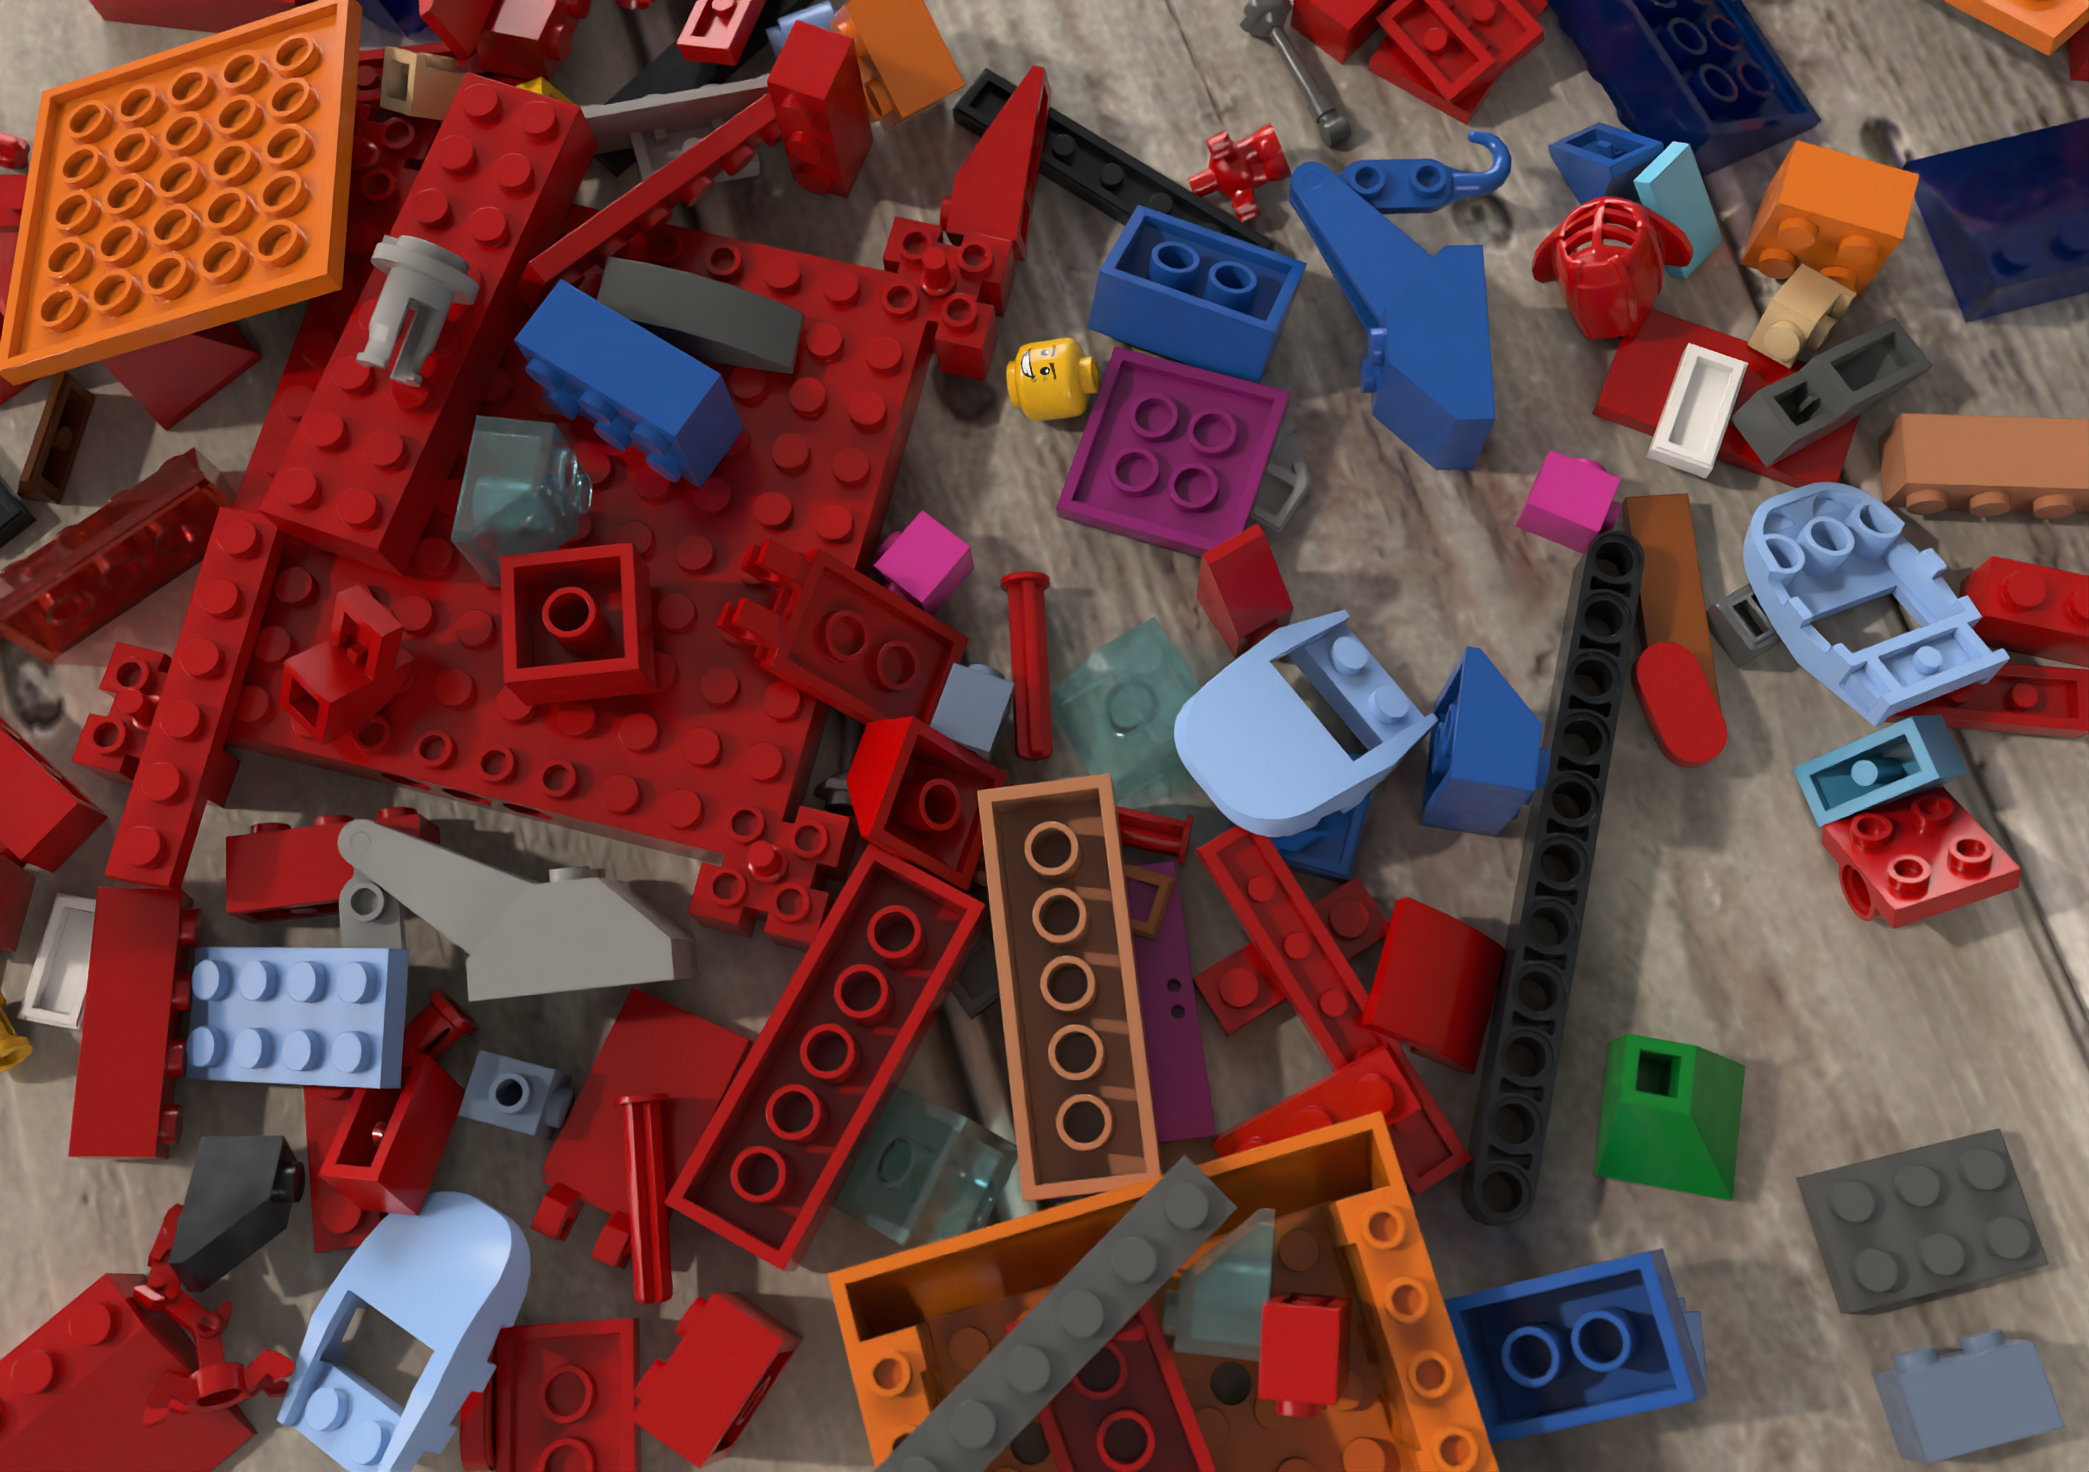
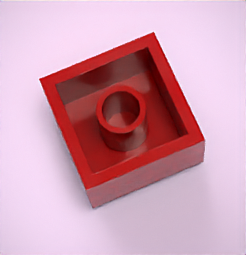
(577, 624)
(714, 1376)

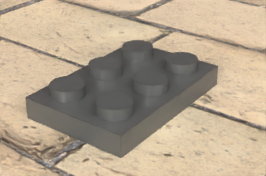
(1921, 1221)

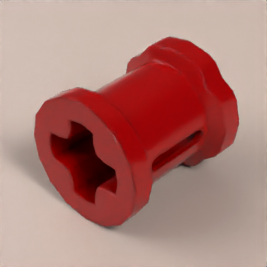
(437, 1026)

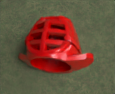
(1607, 285)

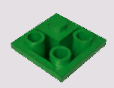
(1669, 1117)

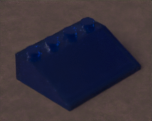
(1689, 74)
(2010, 218)

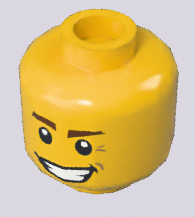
(1052, 379)

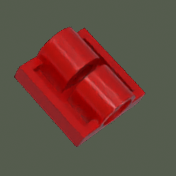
(1916, 859)

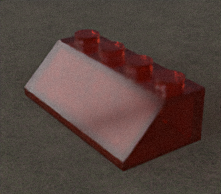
(113, 557)

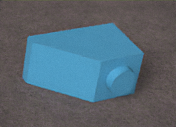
(1881, 768)

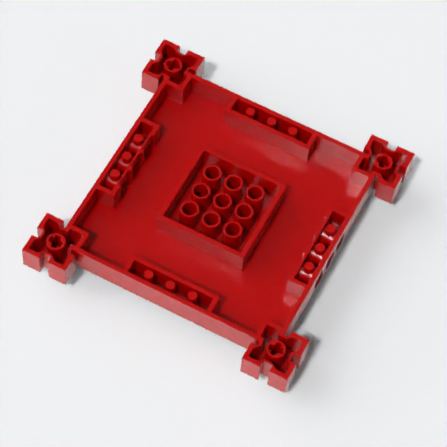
(722, 746)

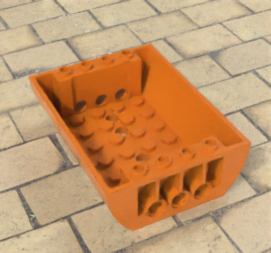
(1342, 1230)

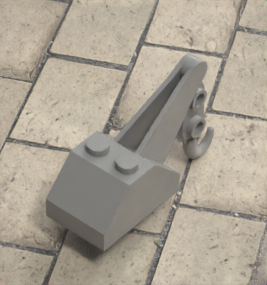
(515, 929)

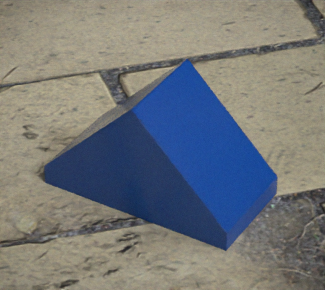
(1603, 161)

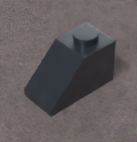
(234, 1205)

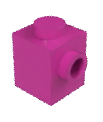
(1570, 502)
(923, 563)

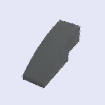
(704, 315)
(1829, 391)

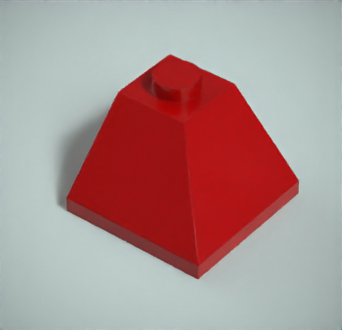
(184, 371)
(920, 797)

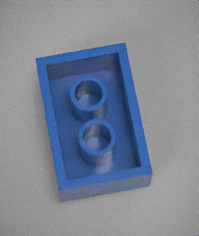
(629, 385)
(1576, 1347)

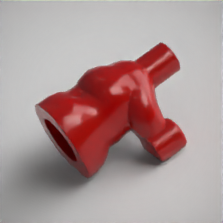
(1241, 168)

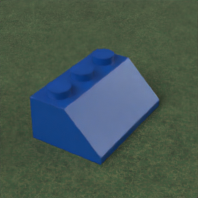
(1195, 295)
(1481, 752)

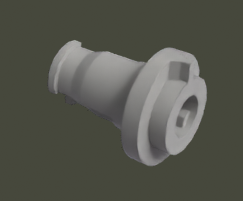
(421, 280)

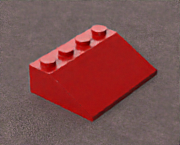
(81, 1388)

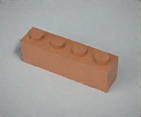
(1986, 464)

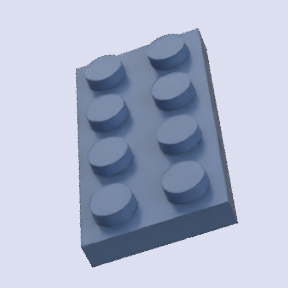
(298, 1015)

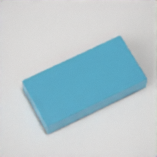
(1677, 193)

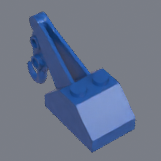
(1420, 311)

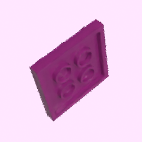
(1172, 453)

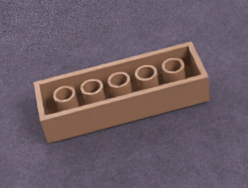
(1069, 987)

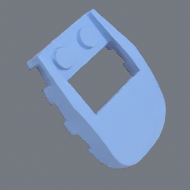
(1840, 548)
(1267, 752)
(446, 1281)

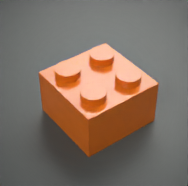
(899, 58)
(1831, 216)

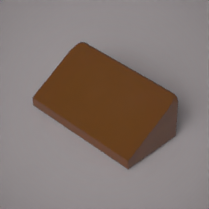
(56, 440)

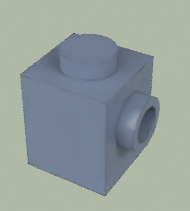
(974, 708)
(517, 1095)

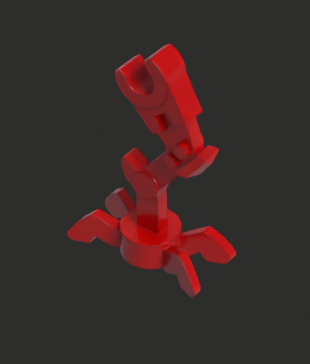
(216, 1383)

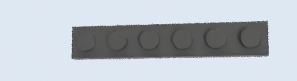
(1067, 1327)

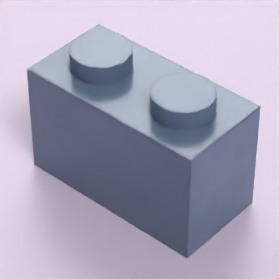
(1966, 1397)

